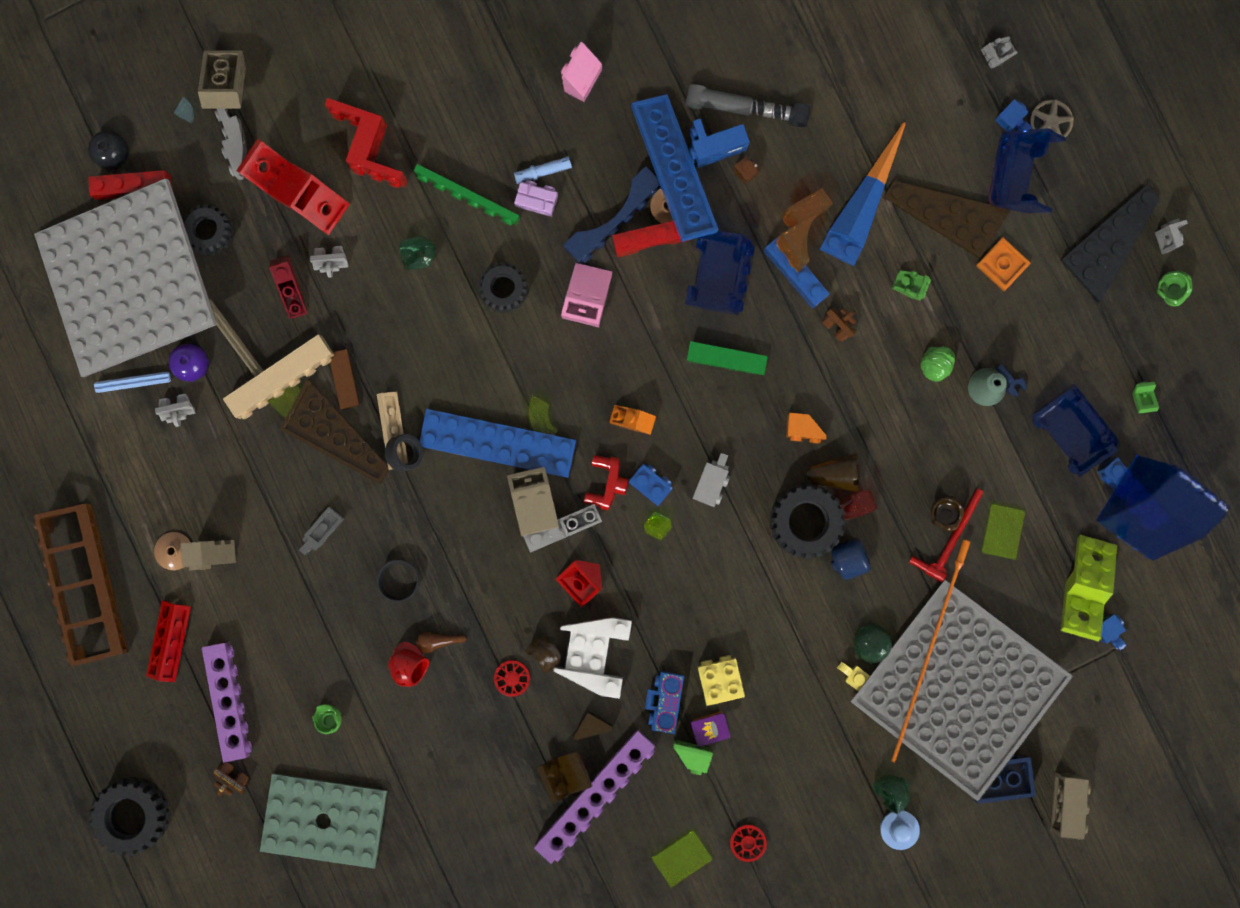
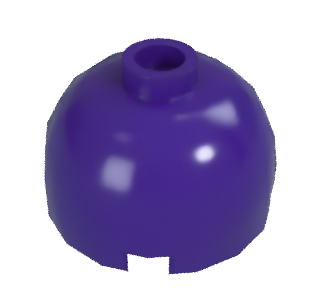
(188, 362)

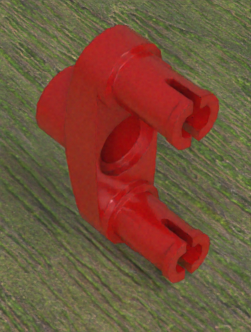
(614, 486)

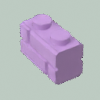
(536, 198)

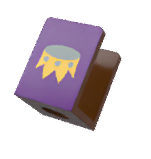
(710, 728)

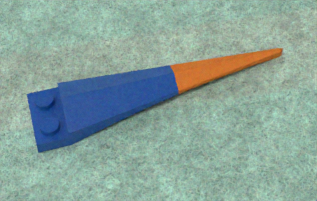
(852, 226)

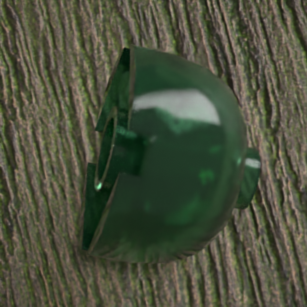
(872, 643)
(893, 791)

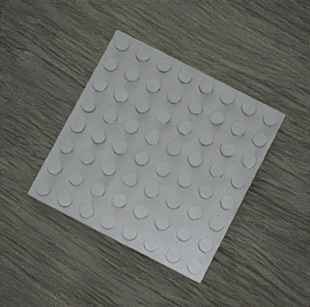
(125, 278)
(976, 695)

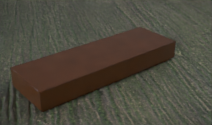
(344, 380)

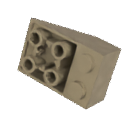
(533, 501)

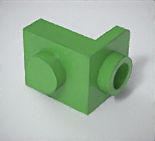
(1145, 397)

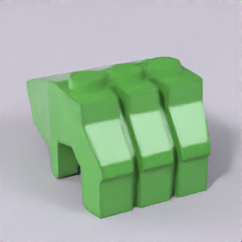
(911, 284)

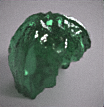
(417, 252)

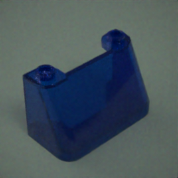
(1077, 430)

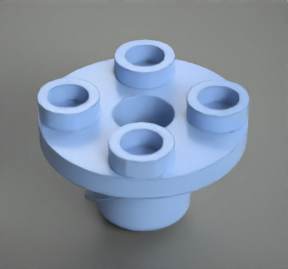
(899, 830)

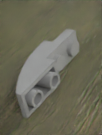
(235, 146)
(567, 526)

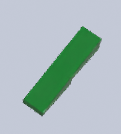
(727, 358)

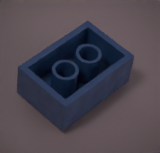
(1012, 782)

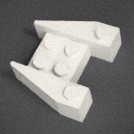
(589, 651)

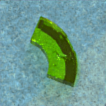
(539, 417)

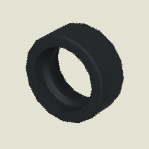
(414, 446)

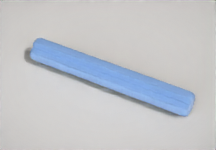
(130, 382)

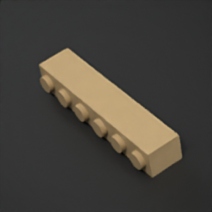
(278, 377)

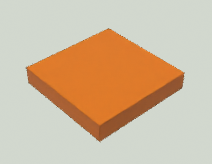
(1003, 264)

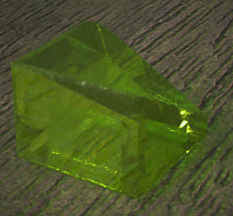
(657, 526)

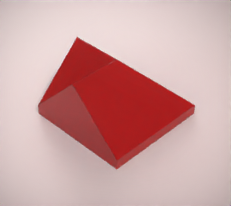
(581, 581)

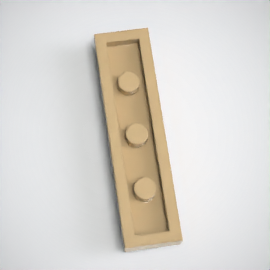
(391, 421)

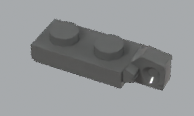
(321, 530)

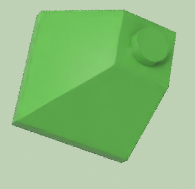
(694, 757)

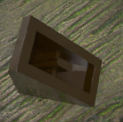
(592, 726)

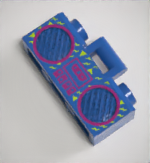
(669, 694)

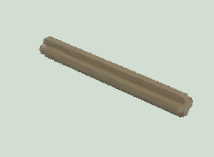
(235, 341)

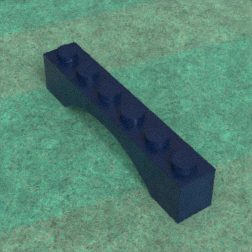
(585, 242)

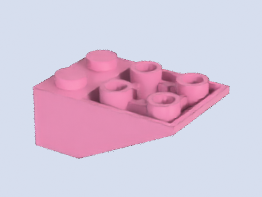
(581, 72)
(586, 295)

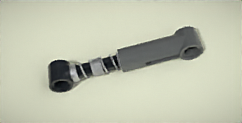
(701, 97)

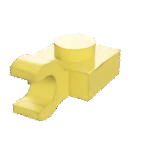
(855, 677)

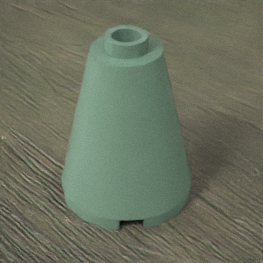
(987, 386)

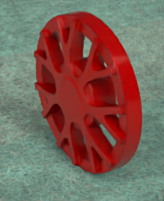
(512, 678)
(748, 843)

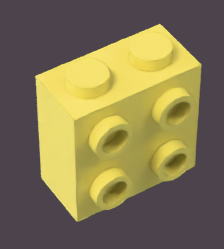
(720, 680)

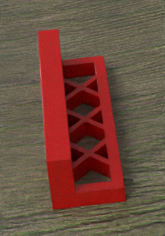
(170, 643)

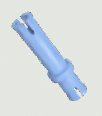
(542, 170)

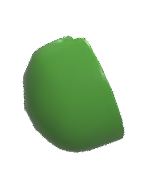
(327, 719)

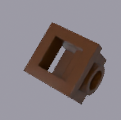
(746, 170)

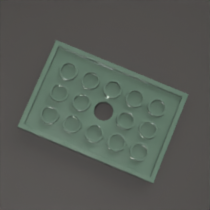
(354, 816)

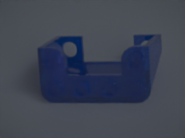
(721, 273)

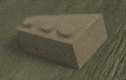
(204, 554)

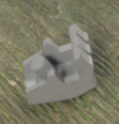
(998, 51)

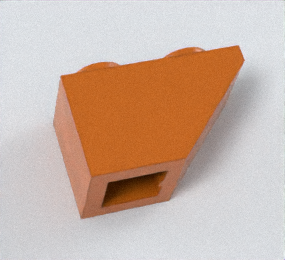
(632, 419)
(804, 427)

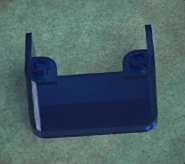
(1014, 169)

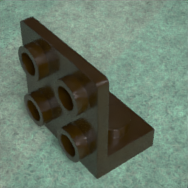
(564, 776)

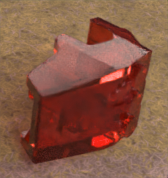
(858, 505)

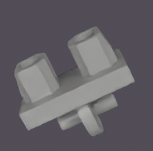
(329, 262)
(175, 412)

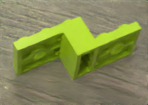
(1089, 588)

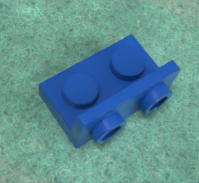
(650, 484)

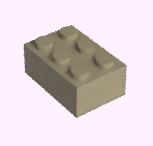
(221, 79)
(1070, 805)

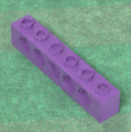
(221, 711)

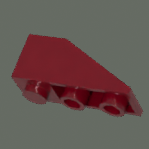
(288, 286)

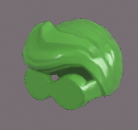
(1175, 287)
(937, 363)

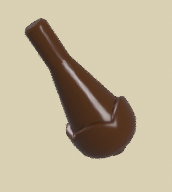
(429, 641)

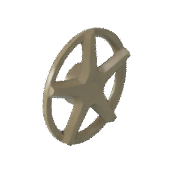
(1052, 120)

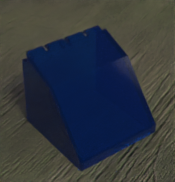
(1159, 509)

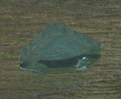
(185, 110)

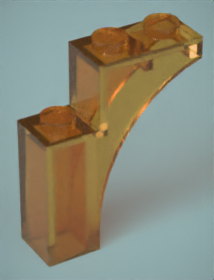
(798, 219)

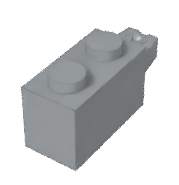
(711, 482)

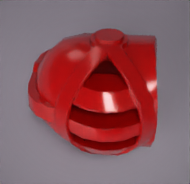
(407, 665)

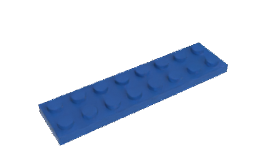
(674, 168)
(497, 443)

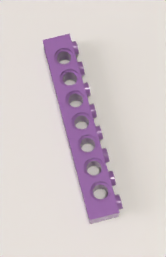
(555, 852)

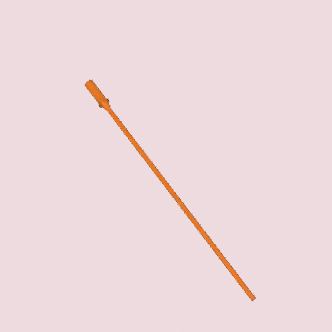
(958, 564)

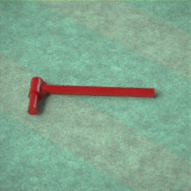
(936, 569)

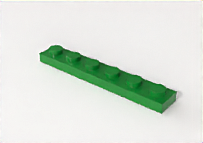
(460, 192)

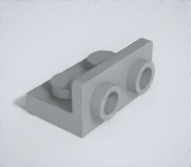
(1169, 236)

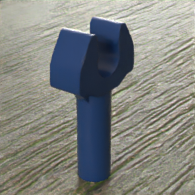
(1011, 380)

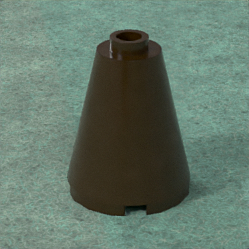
(836, 473)

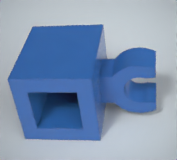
(1013, 117)
(1111, 629)

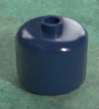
(850, 559)

